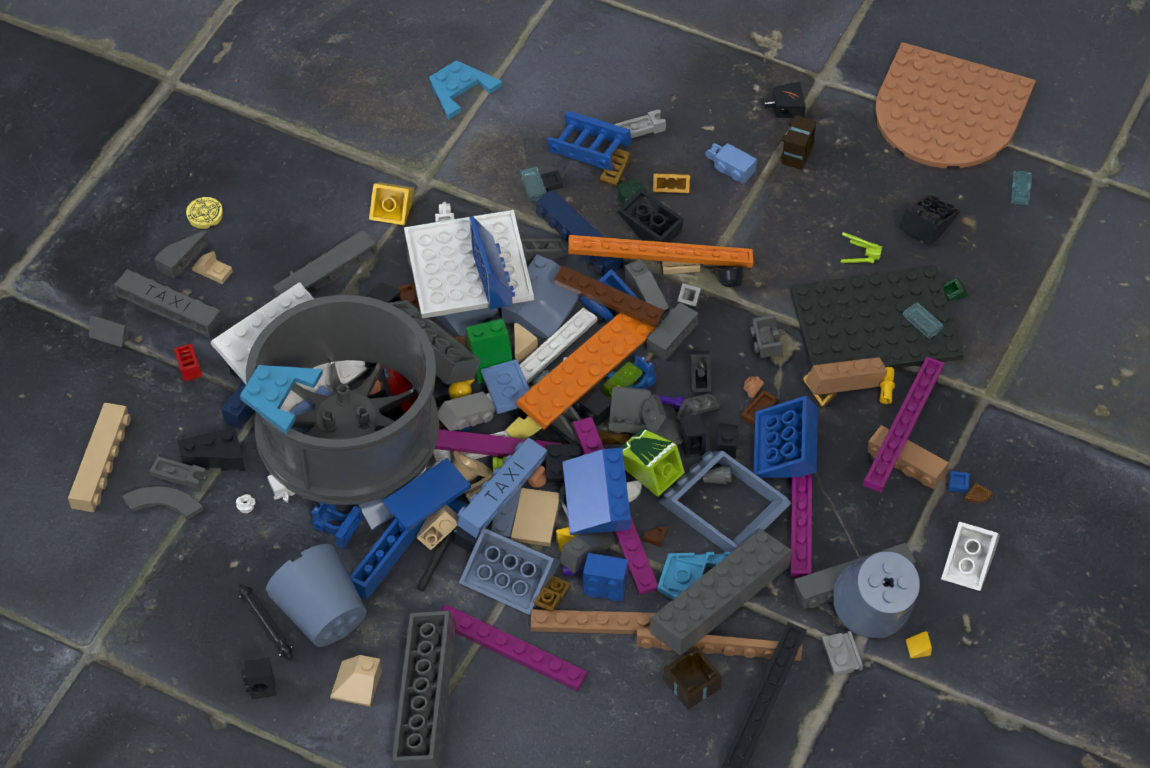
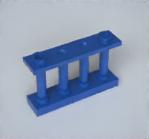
(594, 127)

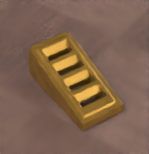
(620, 157)

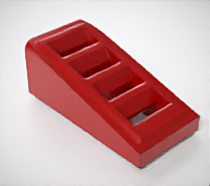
(188, 363)

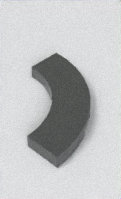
(165, 496)

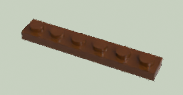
(609, 296)

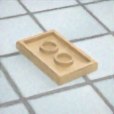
(535, 517)

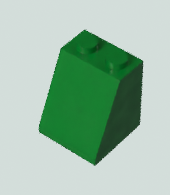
(490, 344)

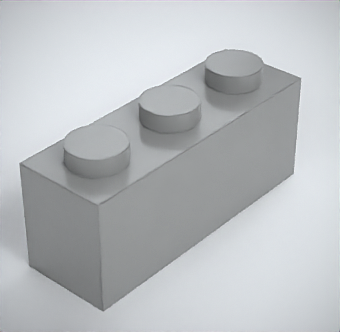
(466, 411)

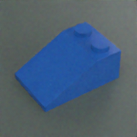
(611, 280)

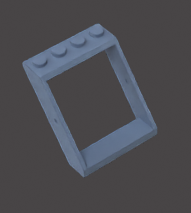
(696, 471)

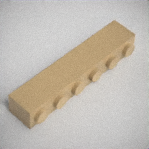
(99, 457)

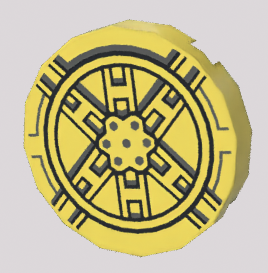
(204, 212)

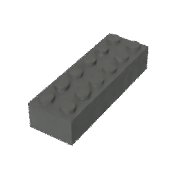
(452, 359)

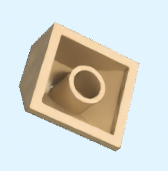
(357, 680)

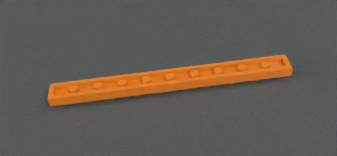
(660, 251)

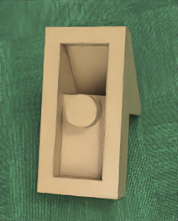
(212, 268)

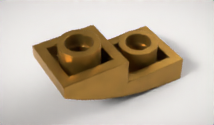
(552, 594)

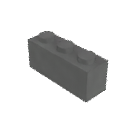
(672, 331)

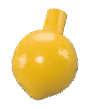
(460, 389)

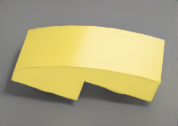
(523, 428)

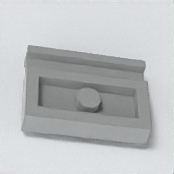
(842, 653)

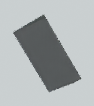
(107, 331)

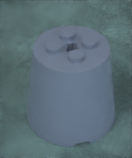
(318, 595)
(867, 604)

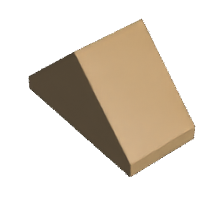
(525, 343)

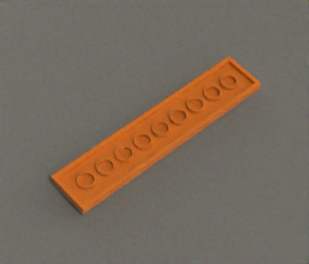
(583, 369)

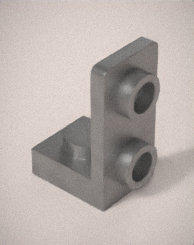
(697, 405)

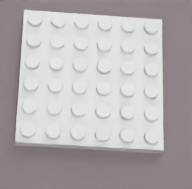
(446, 268)
(237, 342)

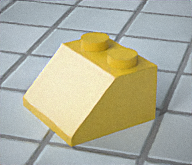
(390, 203)

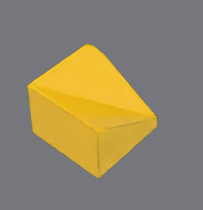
(563, 536)

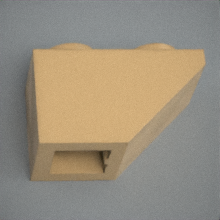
(437, 526)

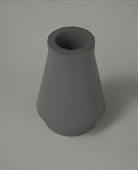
(719, 475)

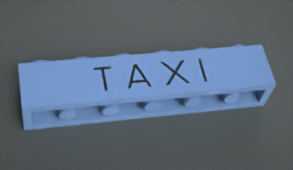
(501, 487)

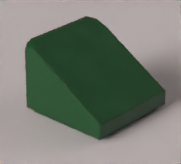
(954, 289)

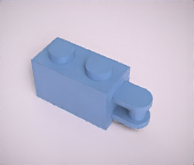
(732, 162)

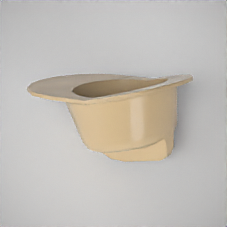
(470, 467)

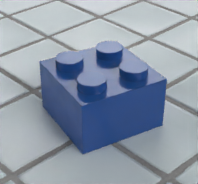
(605, 577)

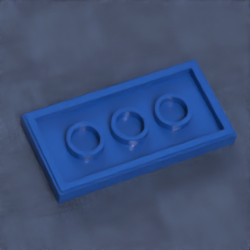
(426, 494)

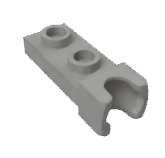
(645, 124)

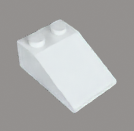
(970, 556)

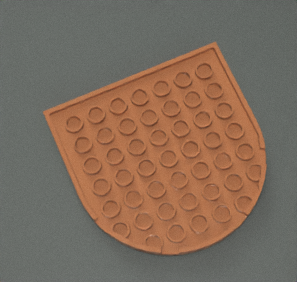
(949, 108)

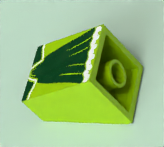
(652, 461)

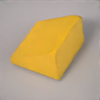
(919, 645)

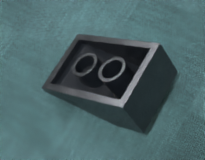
(651, 218)

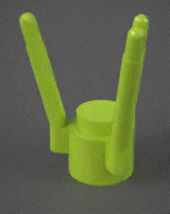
(872, 250)

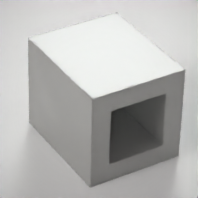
(689, 295)

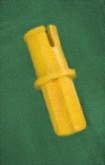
(887, 386)

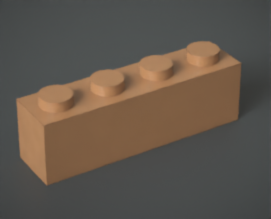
(846, 376)
(913, 460)

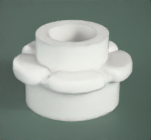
(245, 507)

